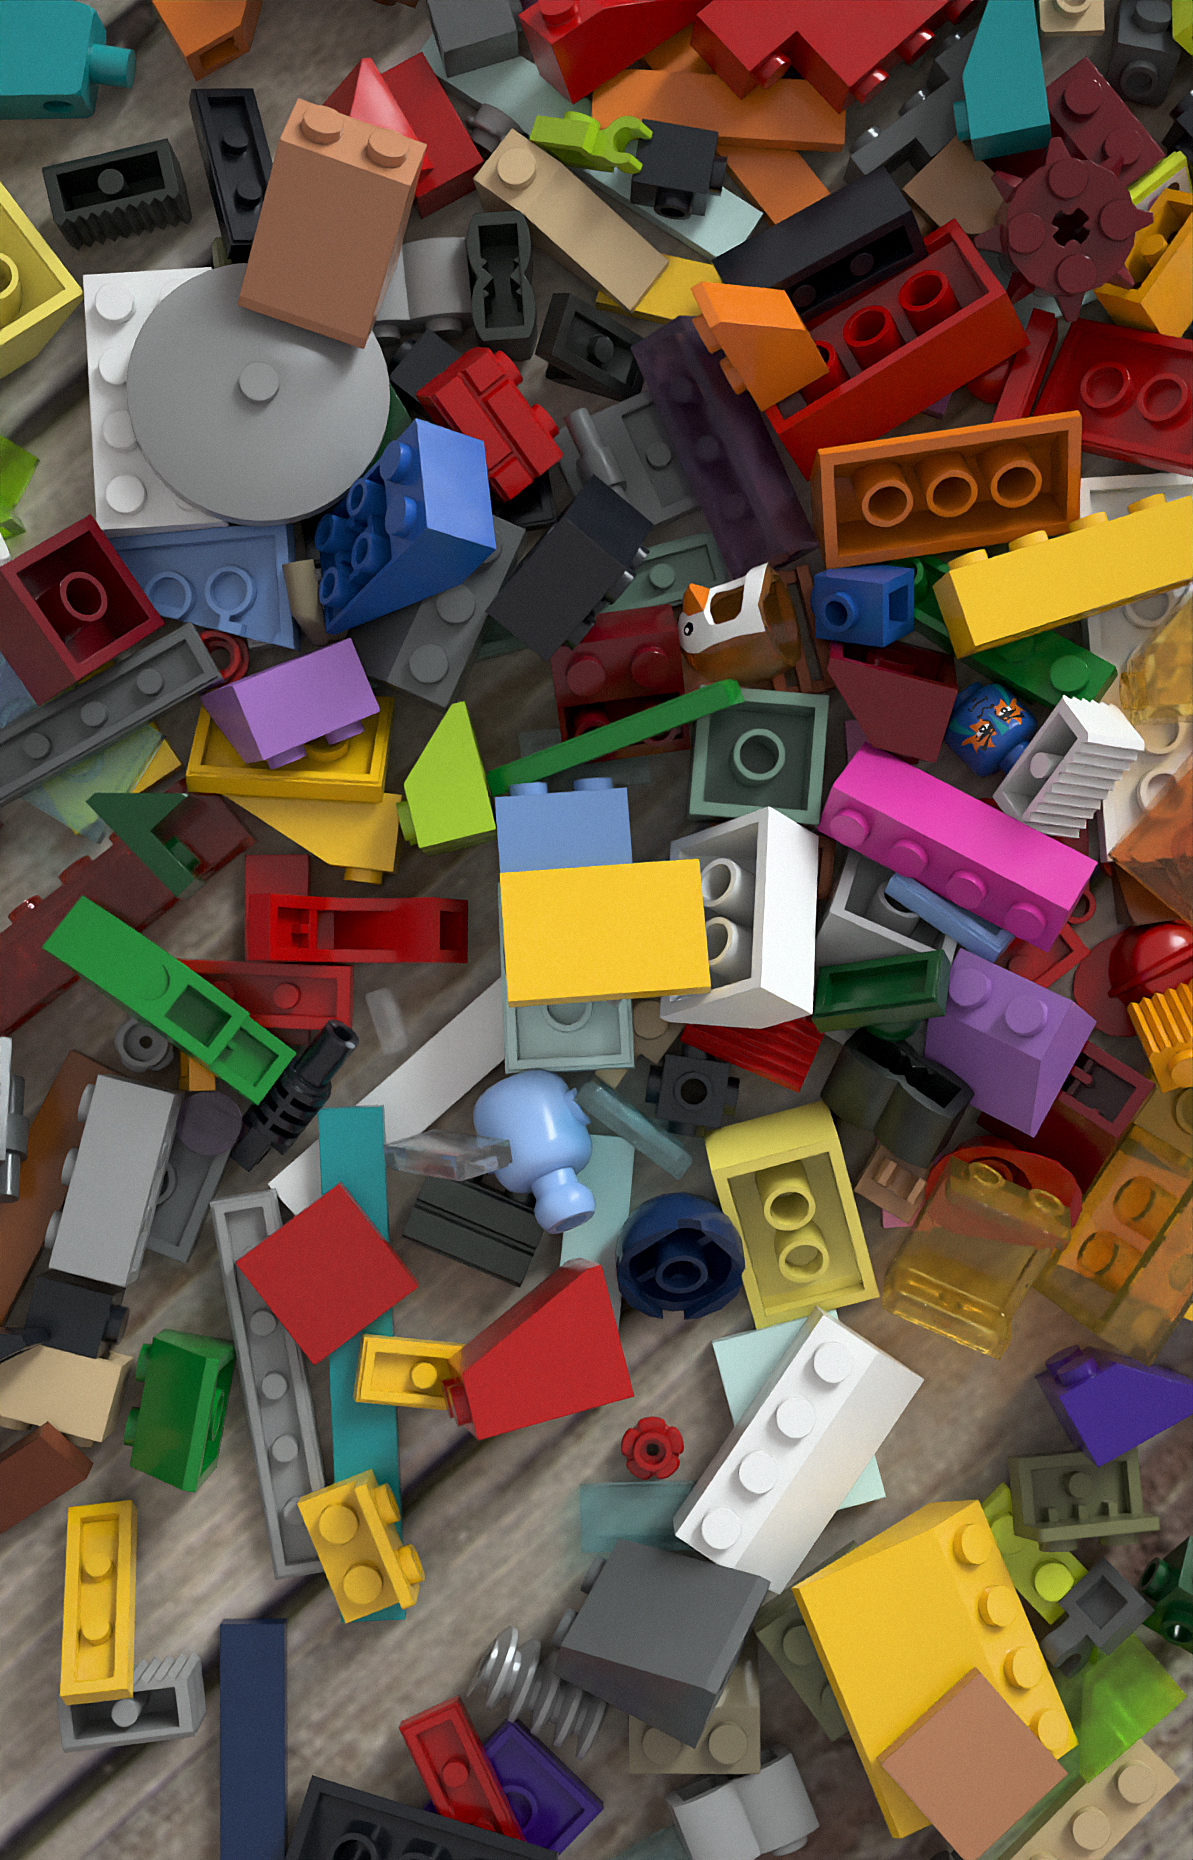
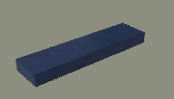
(253, 1739)

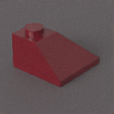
(897, 695)

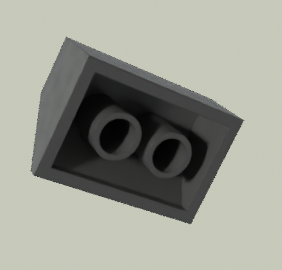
(434, 643)

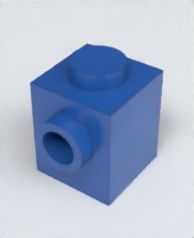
(864, 604)

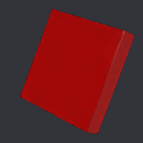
(327, 1273)

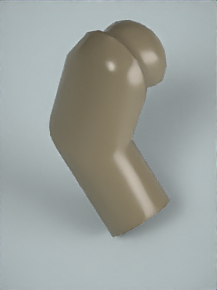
(304, 601)

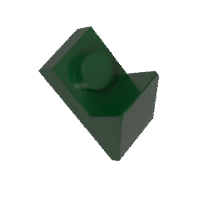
(141, 823)

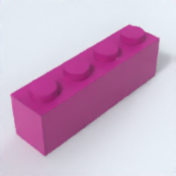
(956, 846)

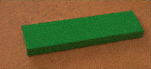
(616, 736)

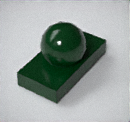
(883, 994)

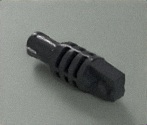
(295, 1096)

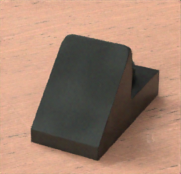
(588, 349)

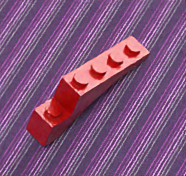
(832, 44)

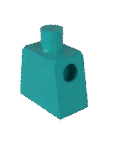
(56, 60)

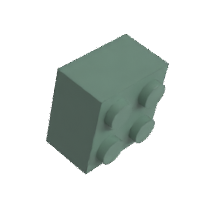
(759, 758)

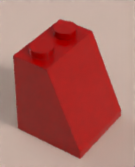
(541, 1357)

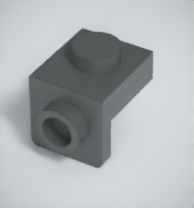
(1142, 51)

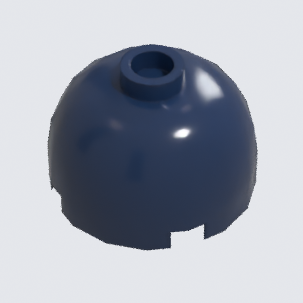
(679, 1256)

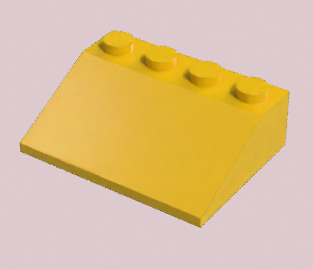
(910, 1622)

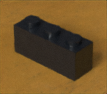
(831, 247)

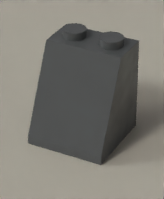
(659, 1635)

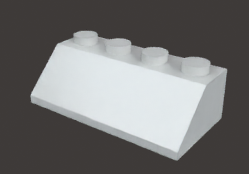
(796, 1451)

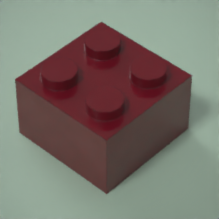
(69, 609)

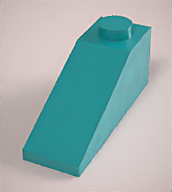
(1004, 84)

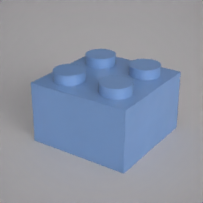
(564, 827)

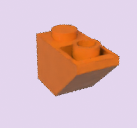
(209, 31)
(762, 340)

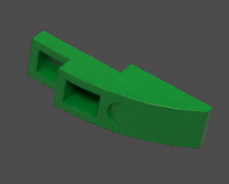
(1031, 668)
(169, 999)

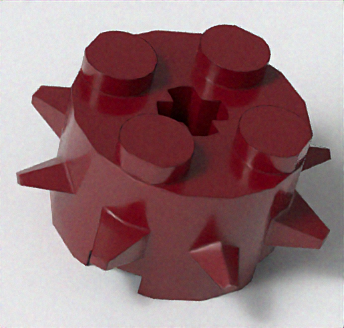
(1102, 221)

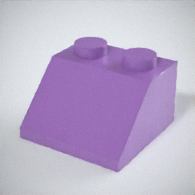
(293, 704)
(1006, 1040)

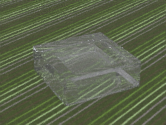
(389, 1021)

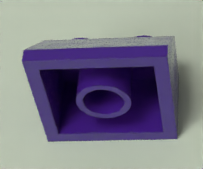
(1112, 1400)

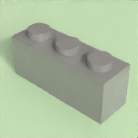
(114, 1179)

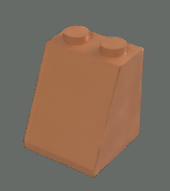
(331, 223)

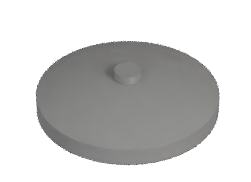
(252, 409)

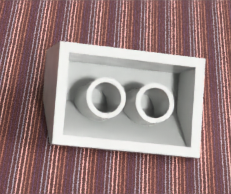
(757, 921)

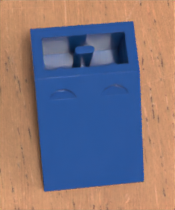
(406, 527)

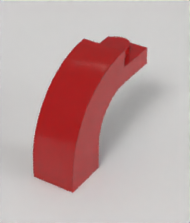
(357, 930)

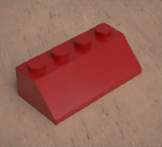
(900, 348)

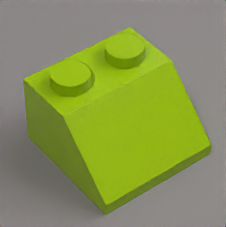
(448, 790)

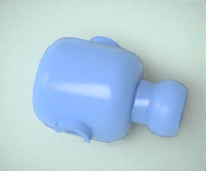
(545, 1142)

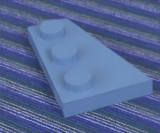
(218, 578)

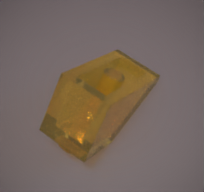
(1160, 672)

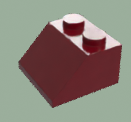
(1093, 128)

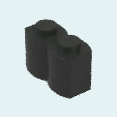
(502, 282)
(897, 1096)

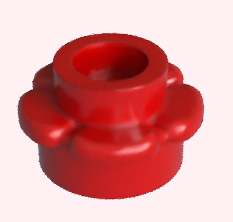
(650, 1431)

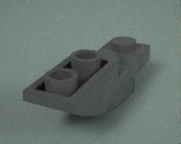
(925, 118)

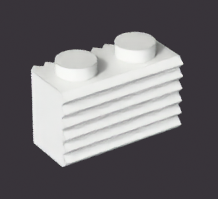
(1069, 767)

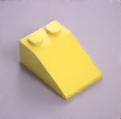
(795, 1213)

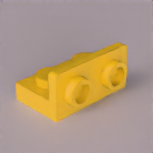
(361, 1546)

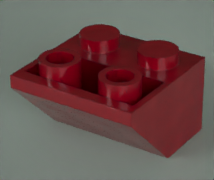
(617, 671)
(1086, 1117)

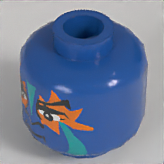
(989, 728)

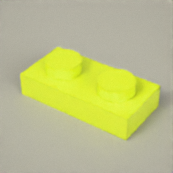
(1036, 1574)

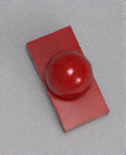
(1018, 378)

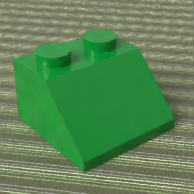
(181, 1408)

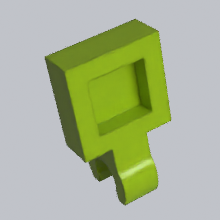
(581, 144)

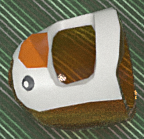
(740, 629)

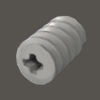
(535, 1688)

